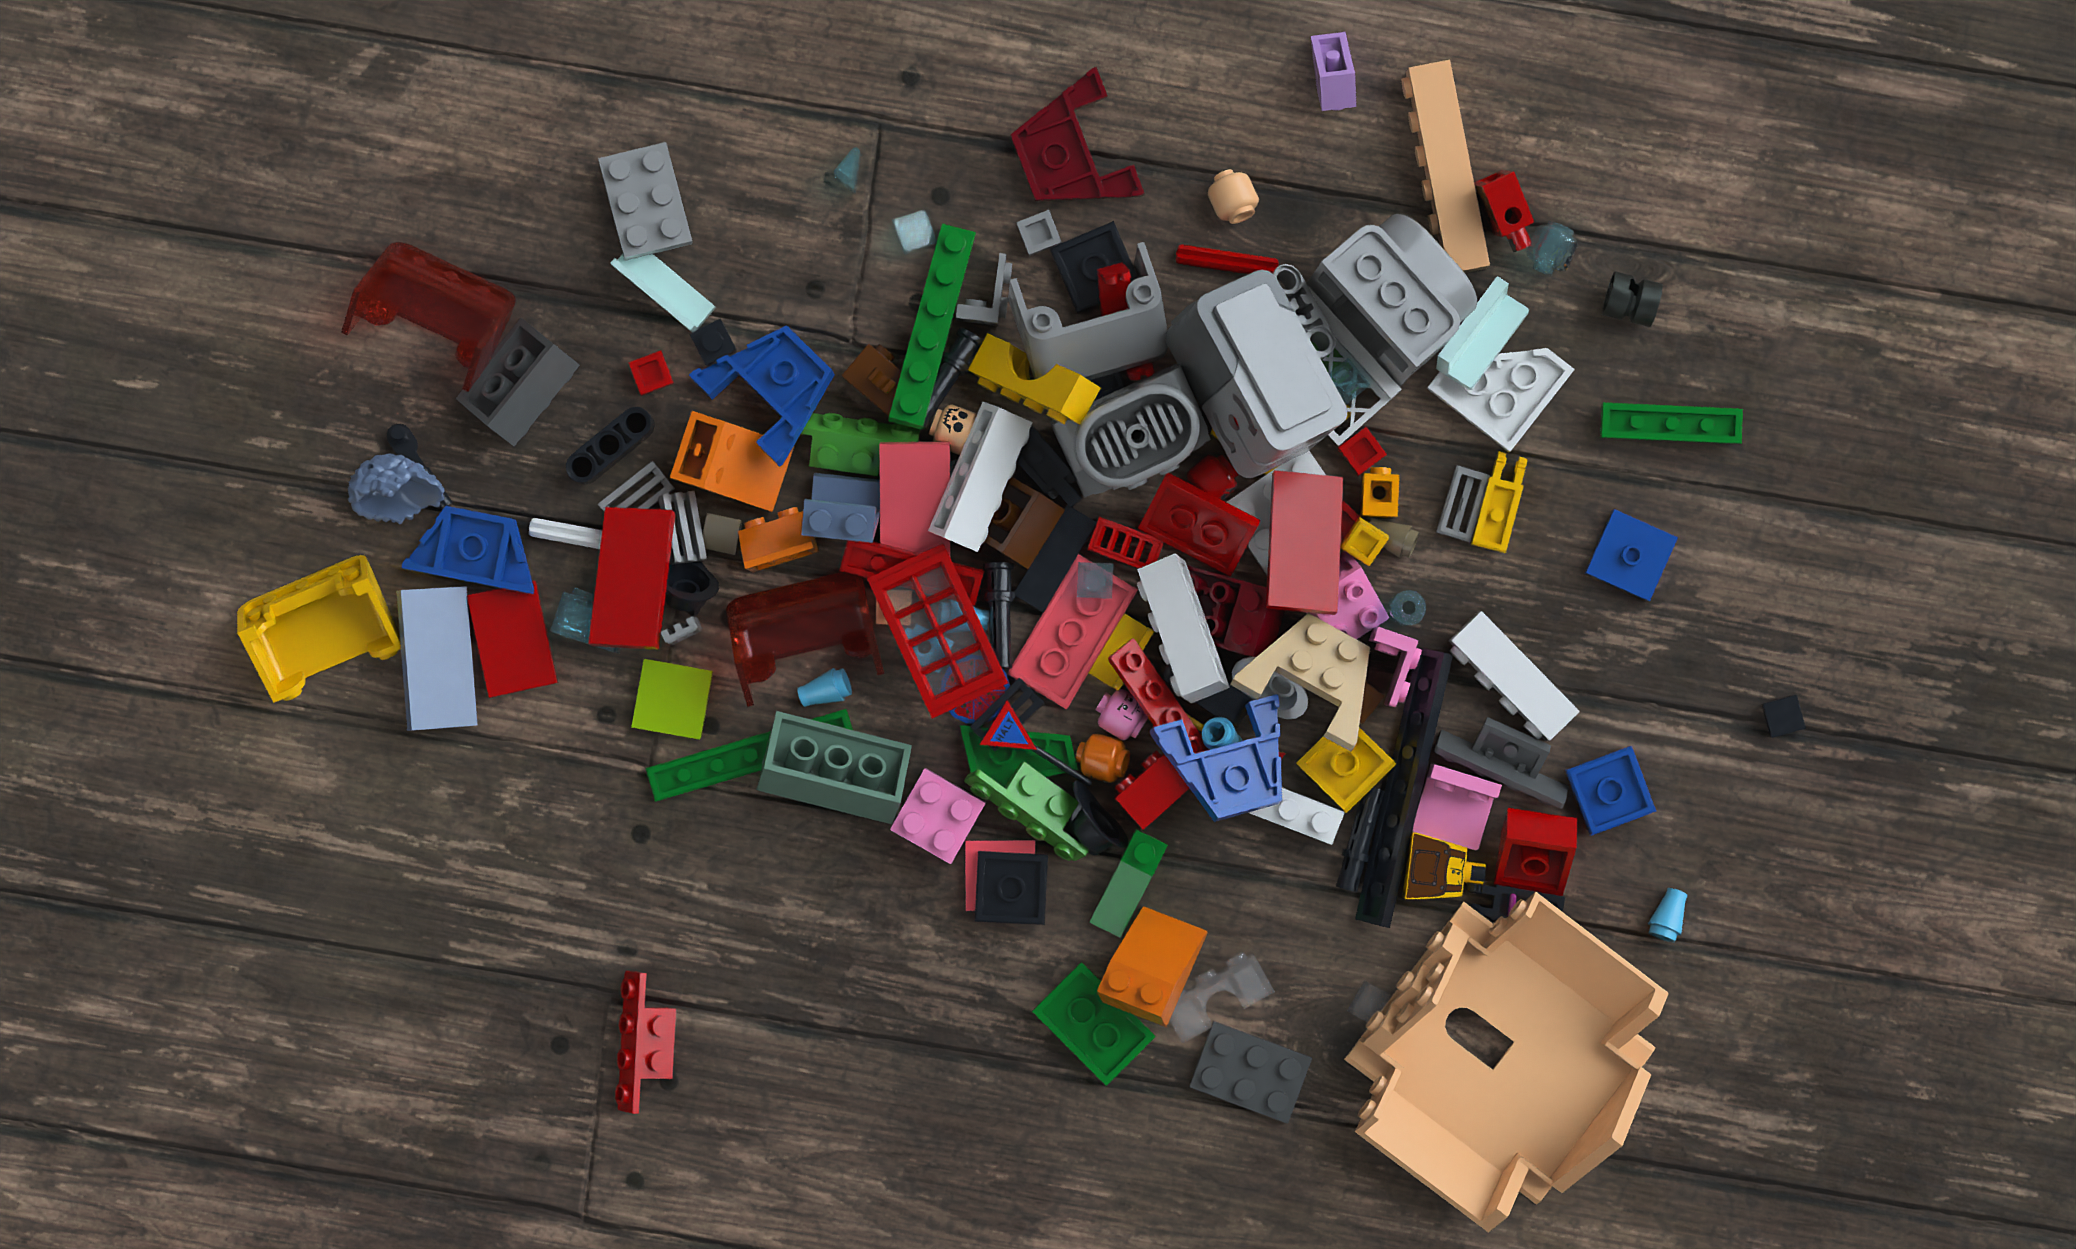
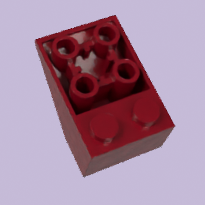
(1236, 613)

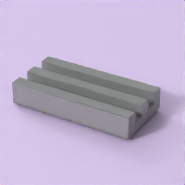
(660, 477)
(694, 527)
(1454, 532)
(682, 632)

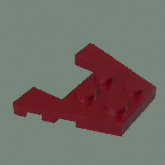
(1057, 154)

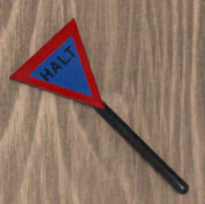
(1009, 732)

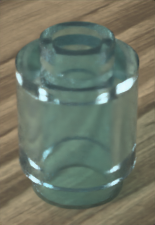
(1396, 612)

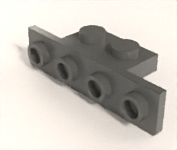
(1506, 757)

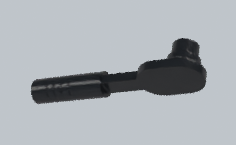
(405, 444)

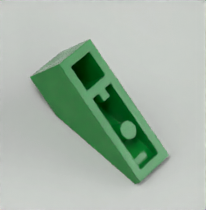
(1128, 882)

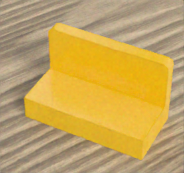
(1124, 631)

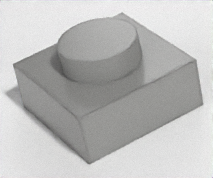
(1039, 232)

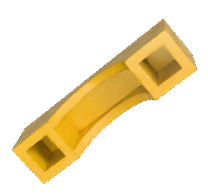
(1058, 391)

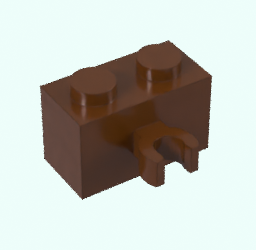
(875, 376)

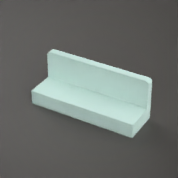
(666, 289)
(1481, 335)

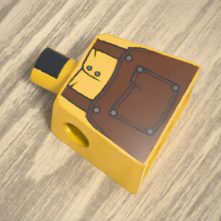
(1438, 869)

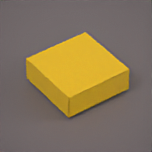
(1364, 541)

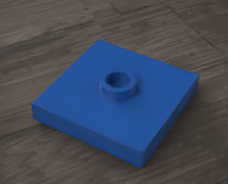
(1631, 555)
(1610, 790)

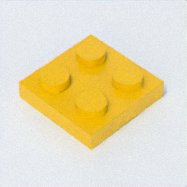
(1346, 774)

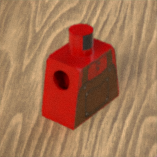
(1498, 194)

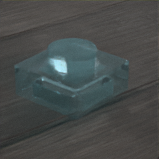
(1095, 580)

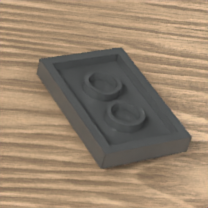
(1250, 1072)

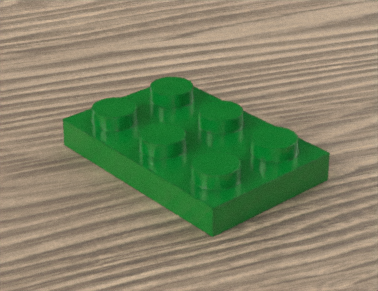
(1094, 1031)

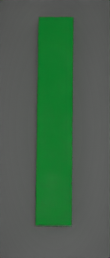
(720, 762)

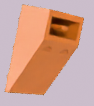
(728, 462)

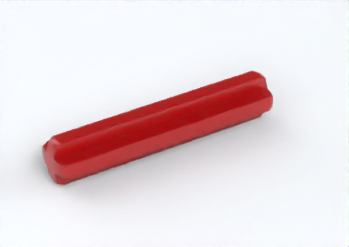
(1223, 260)

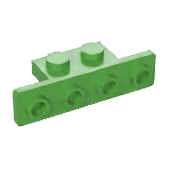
(852, 443)
(1035, 804)

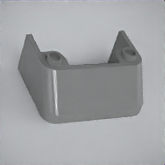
(1098, 344)

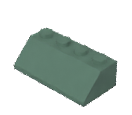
(834, 767)

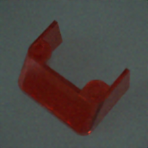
(436, 298)
(799, 621)

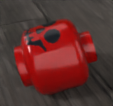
(1213, 476)

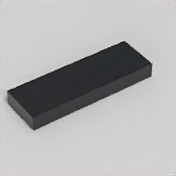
(1055, 558)

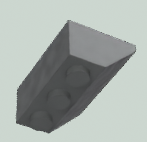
(518, 382)

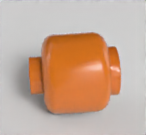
(1103, 758)

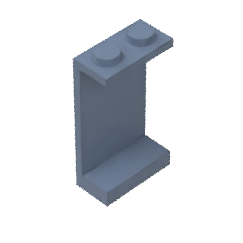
(842, 508)

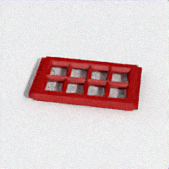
(937, 630)

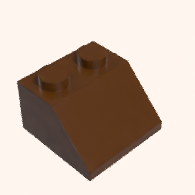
(1022, 523)

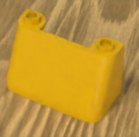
(316, 626)

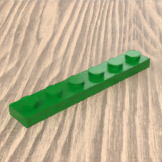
(932, 326)

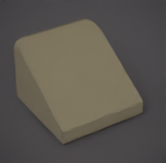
(721, 533)

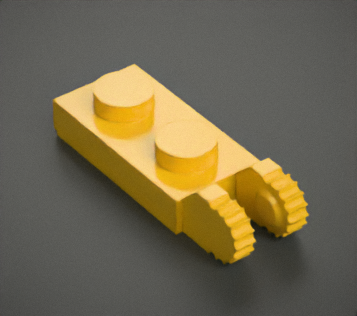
(1499, 506)

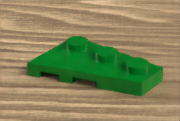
(1005, 761)

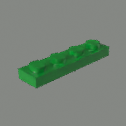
(1671, 423)

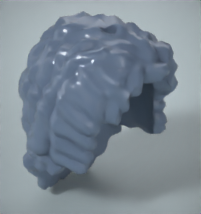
(392, 489)

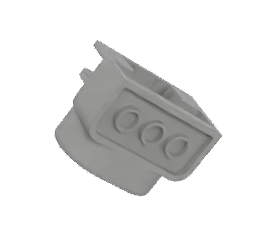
(1395, 293)
(1102, 445)

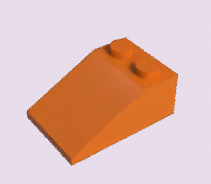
(775, 541)
(1151, 966)

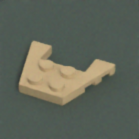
(1321, 662)

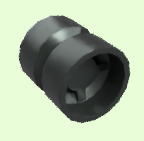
(1632, 299)

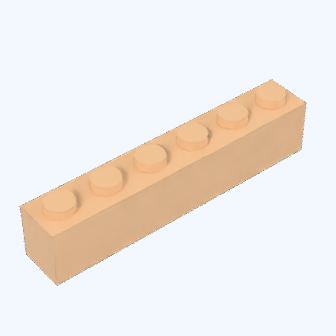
(1446, 164)

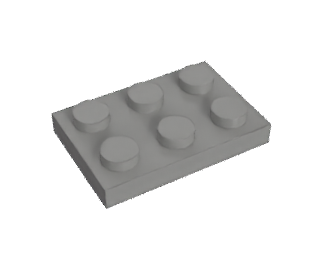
(645, 201)

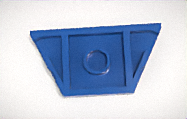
(473, 549)

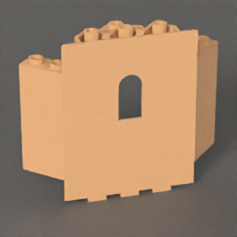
(1555, 1095)

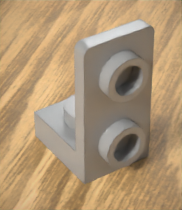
(976, 311)

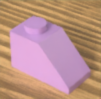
(1333, 71)

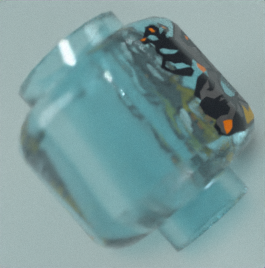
(1552, 248)

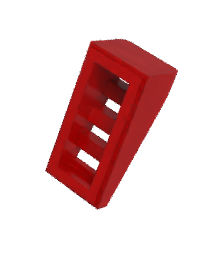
(1102, 524)

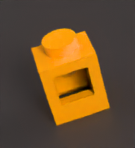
(1383, 507)

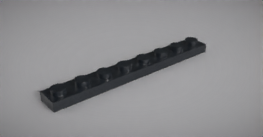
(1403, 788)

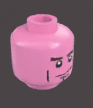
(1121, 714)

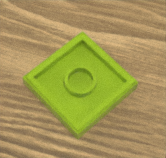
(672, 699)

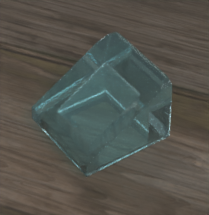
(848, 169)
(914, 231)

